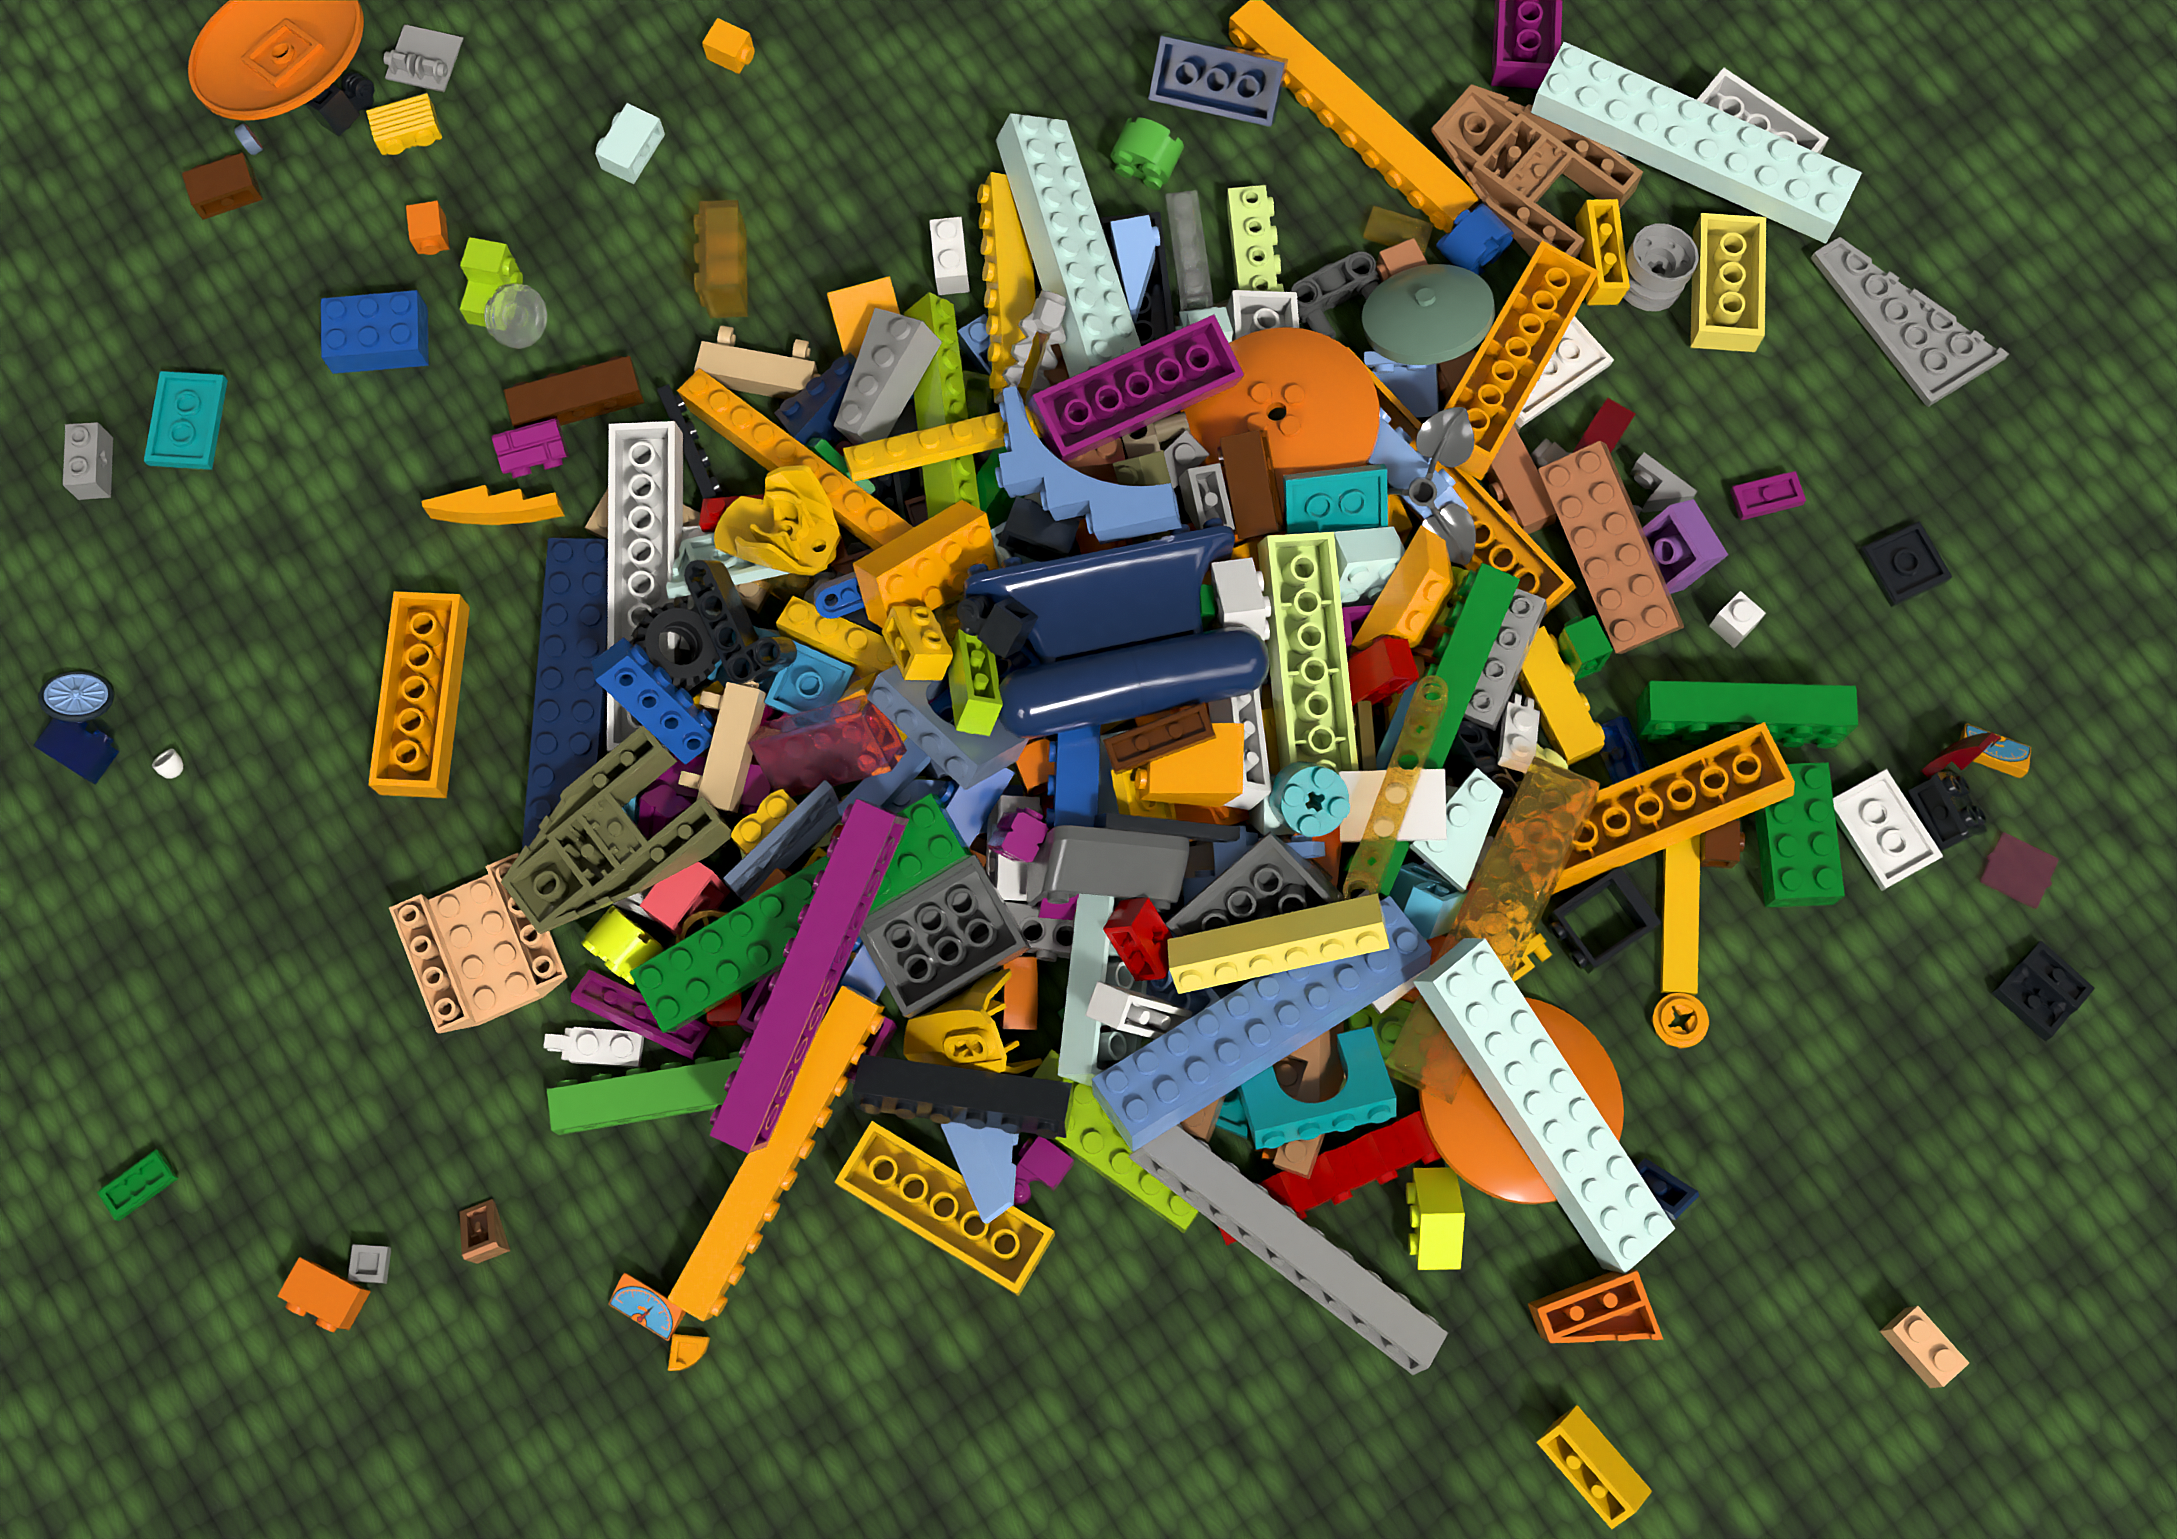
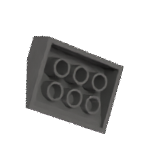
(1259, 885)
(942, 937)

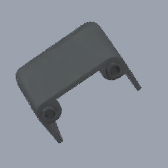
(1108, 864)

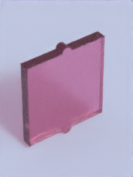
(2019, 870)

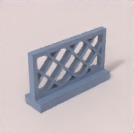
(787, 841)

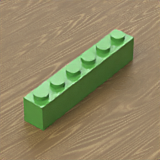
(640, 1095)

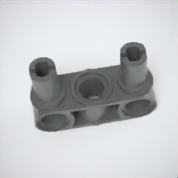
(1334, 286)

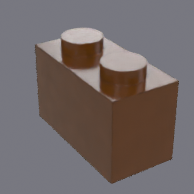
(222, 186)

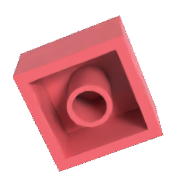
(683, 895)

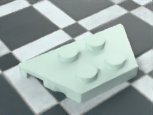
(704, 549)

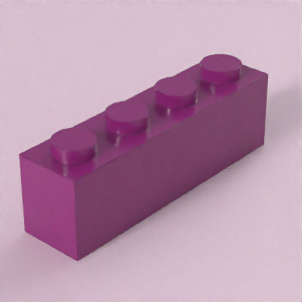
(754, 791)

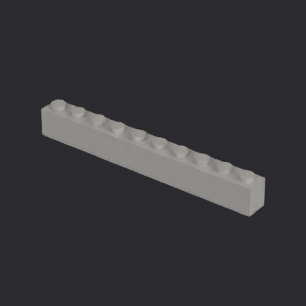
(1292, 1248)

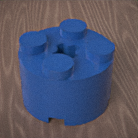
(1476, 239)

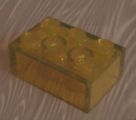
(721, 259)

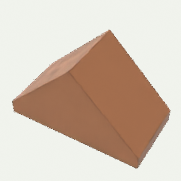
(482, 1233)

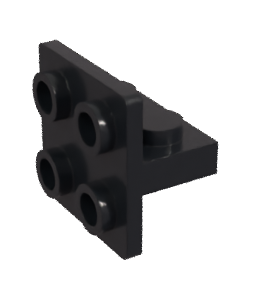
(1948, 809)

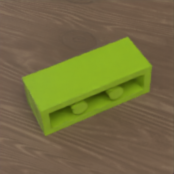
(973, 685)

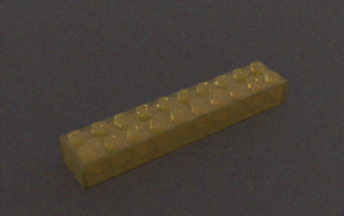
(1502, 908)

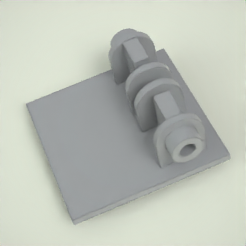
(423, 58)

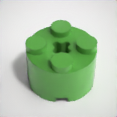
(1146, 152)

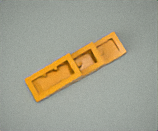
(483, 508)

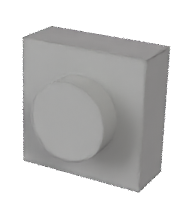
(369, 1264)

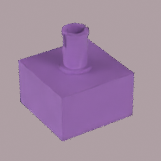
(1683, 544)

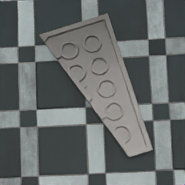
(1911, 329)

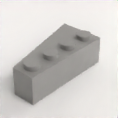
(885, 375)

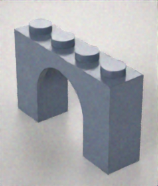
(960, 754)

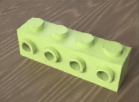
(1253, 239)

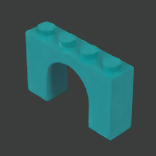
(1364, 1099)

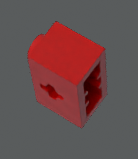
(1140, 938)

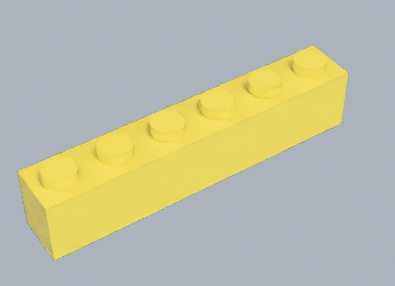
(1277, 943)

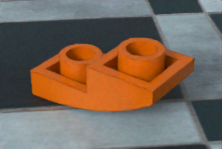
(1020, 994)

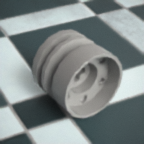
(1659, 266)

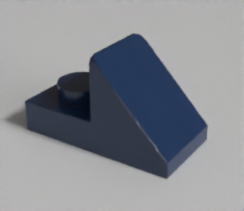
(1668, 1190)

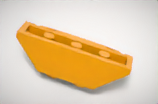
(1412, 594)

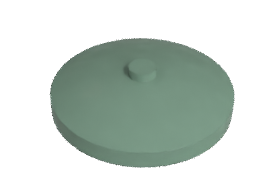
(1428, 314)

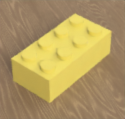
(1729, 283)

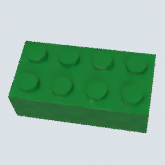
(1801, 843)

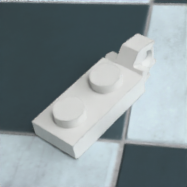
(598, 1047)

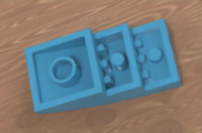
(804, 685)

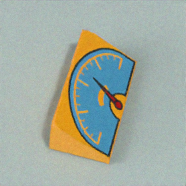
(2002, 753)

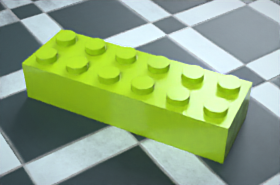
(1101, 1147)

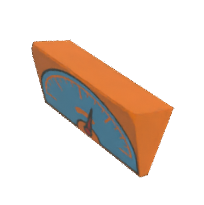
(646, 1306)

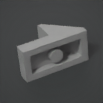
(1666, 486)

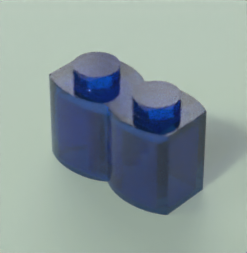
(77, 748)

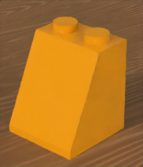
(854, 308)
(1198, 775)

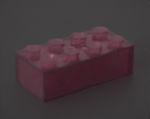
(827, 744)

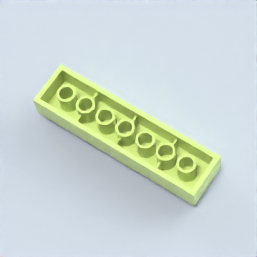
(1308, 651)

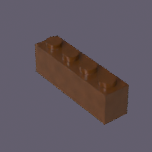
(575, 394)

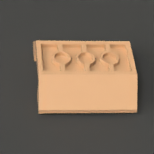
(476, 952)

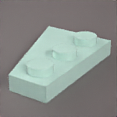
(1467, 824)

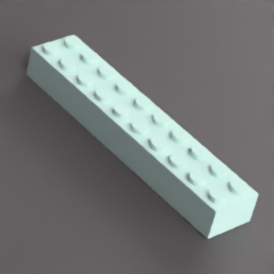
(1695, 142)
(1066, 239)
(1088, 1044)
(1544, 1104)

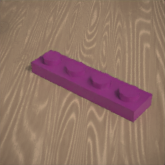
(632, 1012)

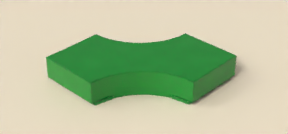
(831, 456)

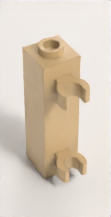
(755, 370)
(729, 751)

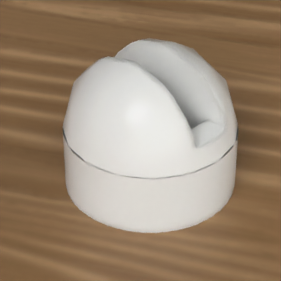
(168, 764)

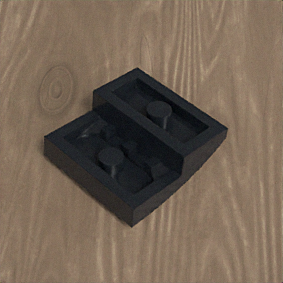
(2043, 990)

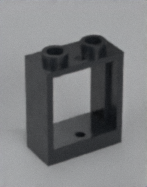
(1629, 900)

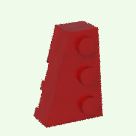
(1381, 672)

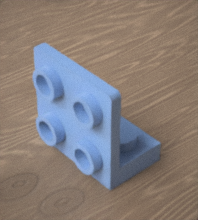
(1412, 384)

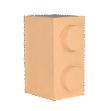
(1924, 1347)

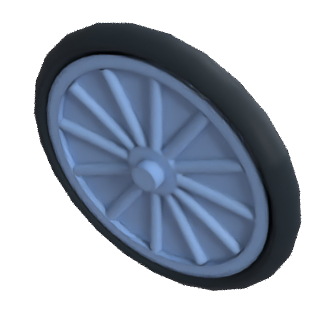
(76, 696)

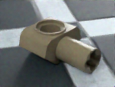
(1155, 433)

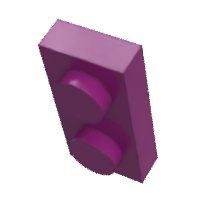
(1768, 495)

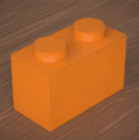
(323, 1294)

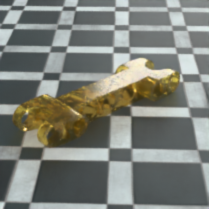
(1420, 713)

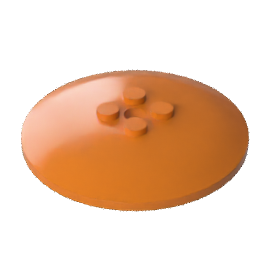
(238, 53)
(1319, 383)
(1479, 1141)

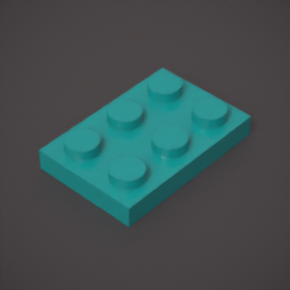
(185, 420)
(1336, 500)

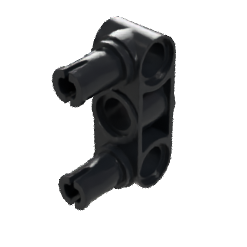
(1474, 750)

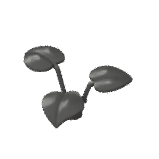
(1450, 441)

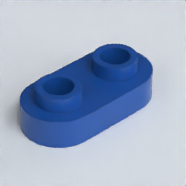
(846, 600)

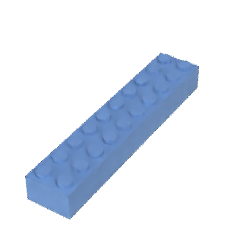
(1250, 1033)

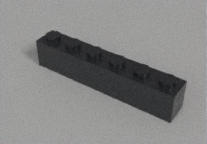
(963, 1096)

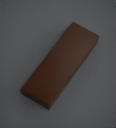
(1159, 738)

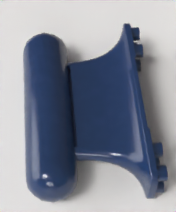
(1121, 634)

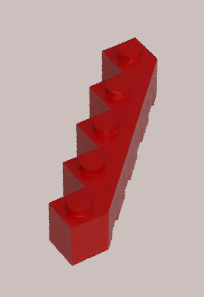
(1353, 1166)

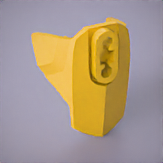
(782, 526)
(964, 1033)

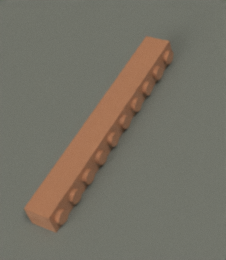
(1512, 472)

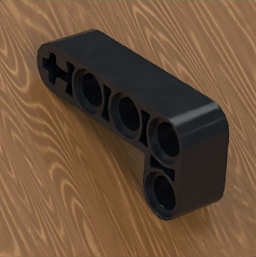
(708, 585)

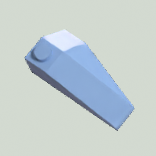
(985, 1165)

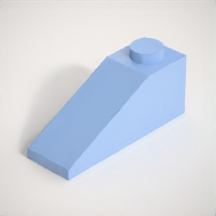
(1134, 254)

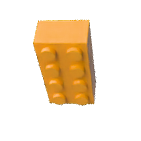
(926, 562)

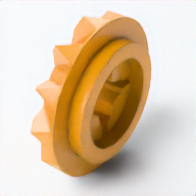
(1683, 1005)

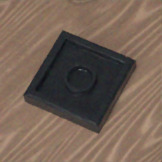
(1905, 564)

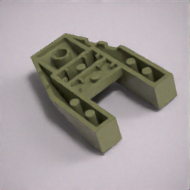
(596, 852)

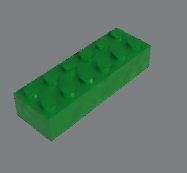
(1720, 709)

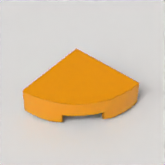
(686, 1351)

